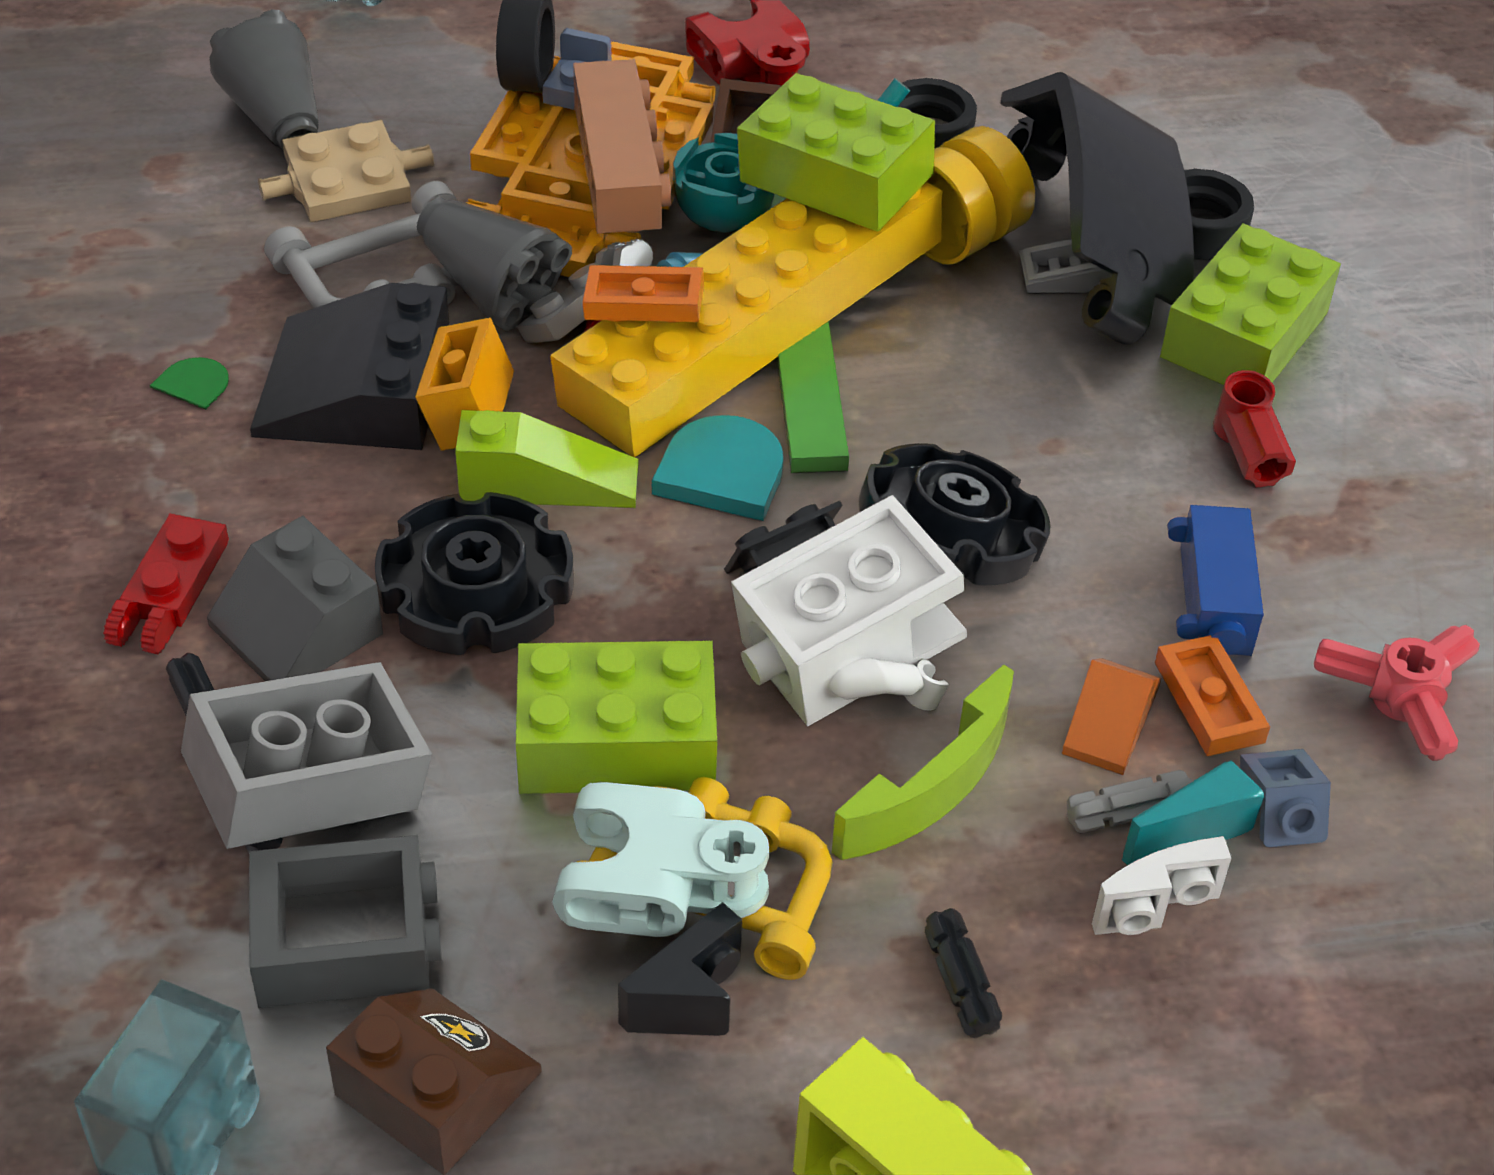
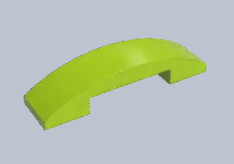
(889, 814)

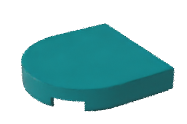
(722, 466)

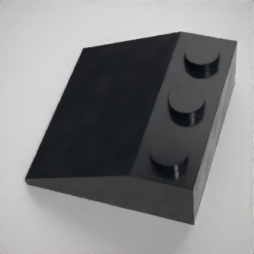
(354, 369)

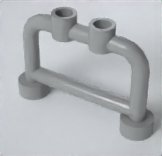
(293, 254)

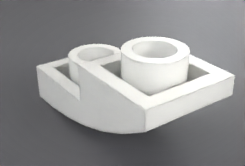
(1140, 892)

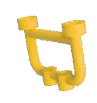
(784, 941)

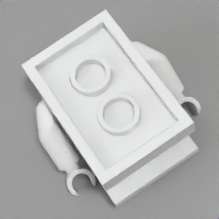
(851, 614)

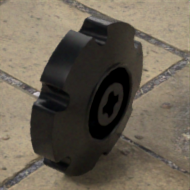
(965, 508)
(474, 573)

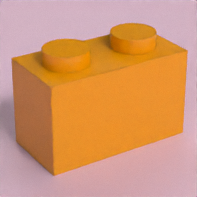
(463, 373)

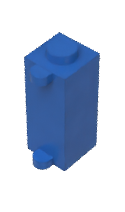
(1219, 576)

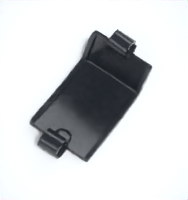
(1123, 195)

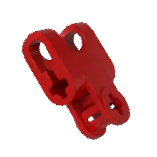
(758, 49)

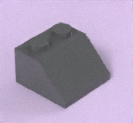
(296, 604)

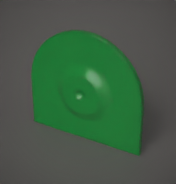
(194, 381)

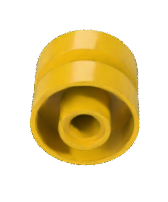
(983, 192)

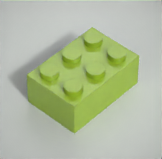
(836, 151)
(1249, 307)
(615, 714)

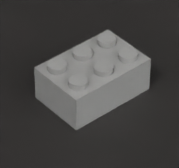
(304, 753)

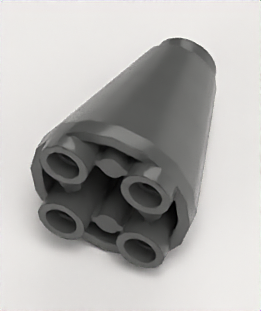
(267, 74)
(494, 257)

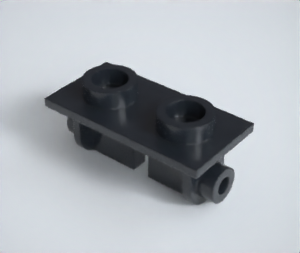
(762, 546)

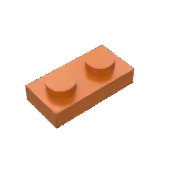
(643, 293)
(1212, 695)

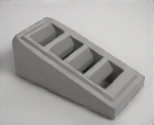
(1078, 278)

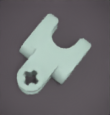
(664, 863)

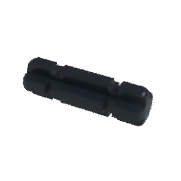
(963, 973)

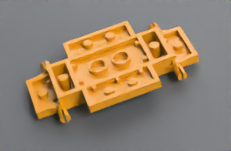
(544, 155)

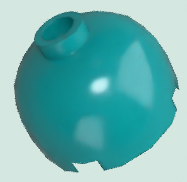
(711, 188)

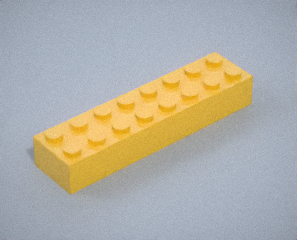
(758, 299)

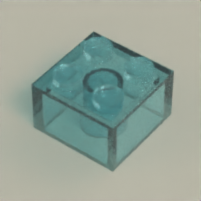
(170, 1088)

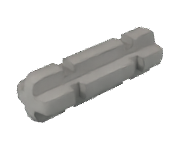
(1121, 801)

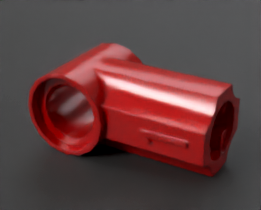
(1252, 428)

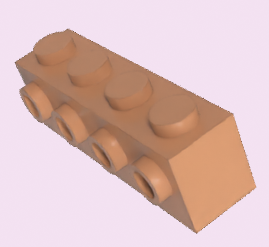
(620, 146)

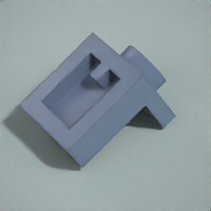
(574, 48)
(1294, 797)

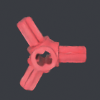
(1407, 680)

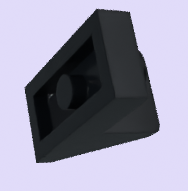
(680, 983)

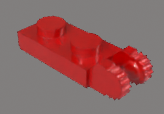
(167, 582)

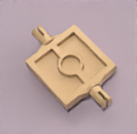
(346, 171)

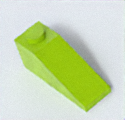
(539, 463)

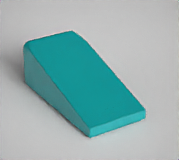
(1210, 807)

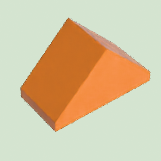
(1110, 715)

